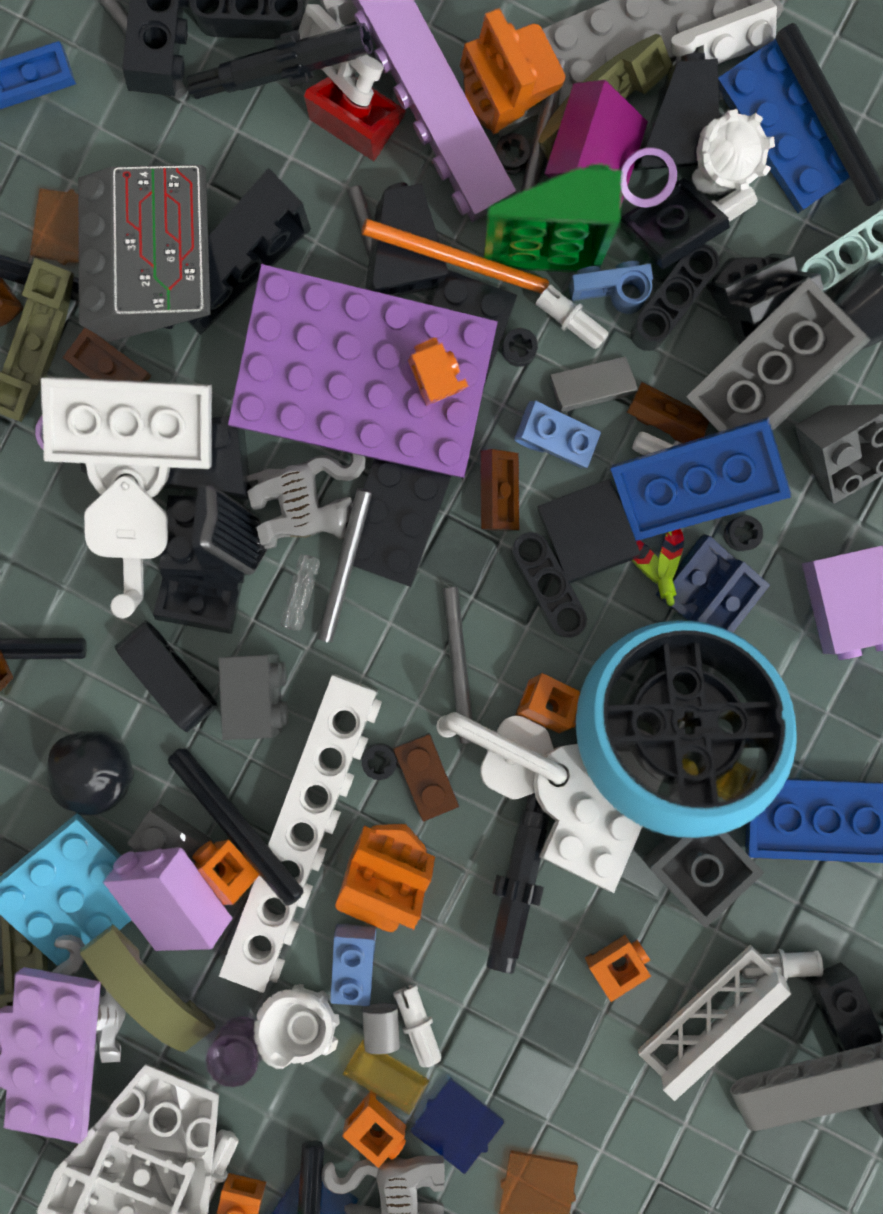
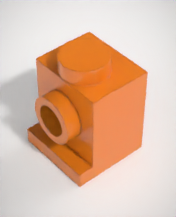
(435, 371)
(561, 696)
(234, 870)
(619, 980)
(374, 1144)
(241, 1195)

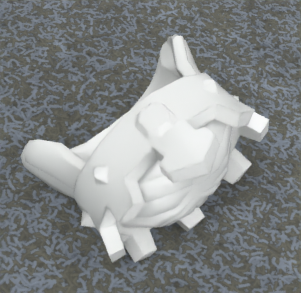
(731, 154)
(295, 1027)

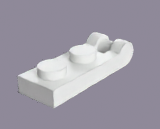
(730, 34)
(358, 90)

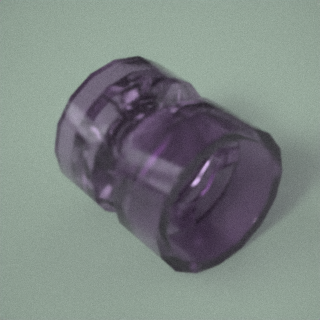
(233, 1053)

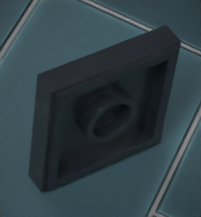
(675, 225)

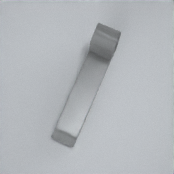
(811, 1088)

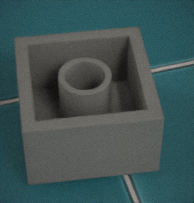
(252, 696)
(703, 872)

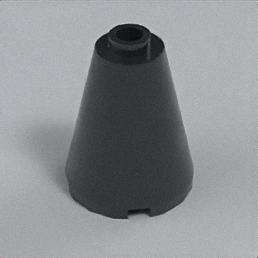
(863, 301)

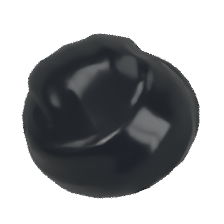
(89, 772)

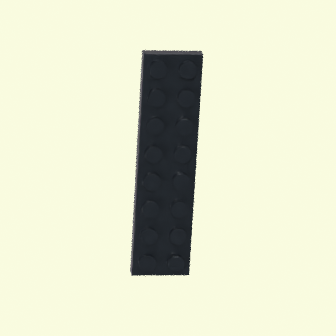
(406, 497)

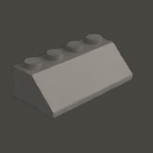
(780, 362)

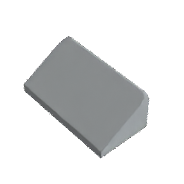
(593, 384)

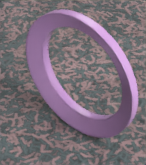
(667, 190)

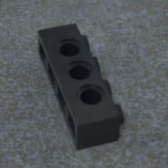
(149, 68)
(847, 1019)

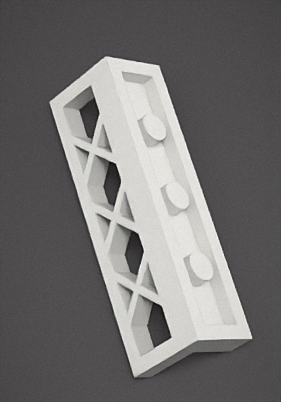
(724, 1032)

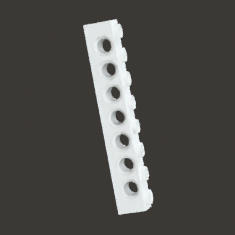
(244, 962)

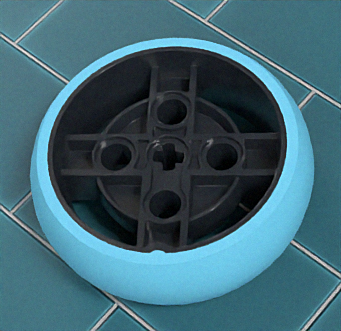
(761, 722)

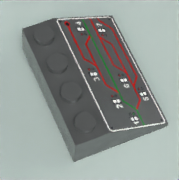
(142, 248)

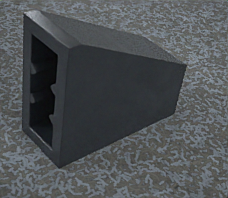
(682, 111)
(396, 269)

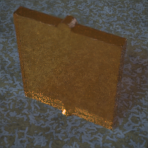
(56, 227)
(537, 1185)

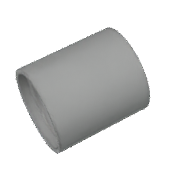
(381, 1028)

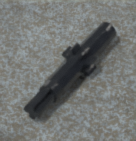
(290, 59)
(518, 888)

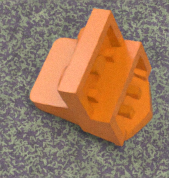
(508, 71)
(386, 877)

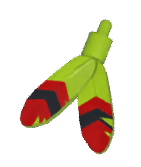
(662, 569)

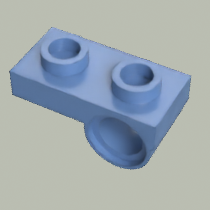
(594, 283)
(556, 434)
(353, 964)

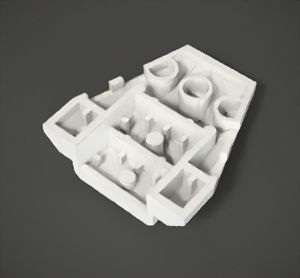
(143, 1153)

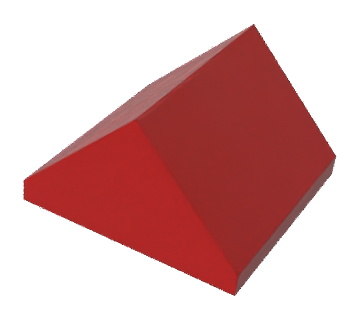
(358, 126)

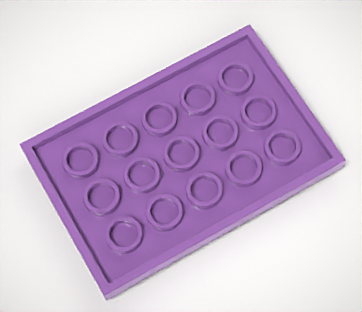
(335, 372)

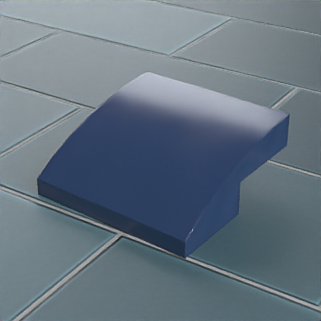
(715, 586)

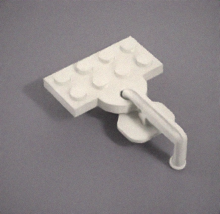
(133, 431)
(587, 831)

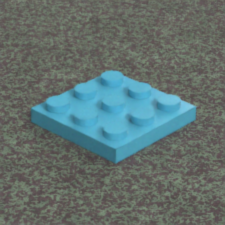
(62, 889)

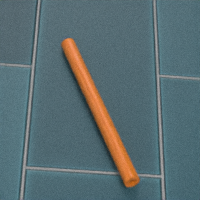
(453, 256)

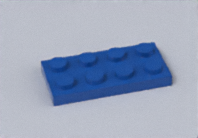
(803, 153)
(701, 480)
(820, 822)

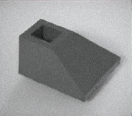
(843, 447)

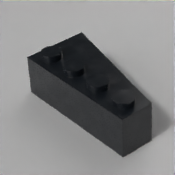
(253, 233)
(228, 466)

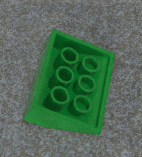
(557, 223)

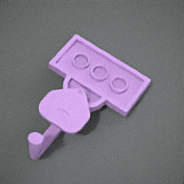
(49, 1054)

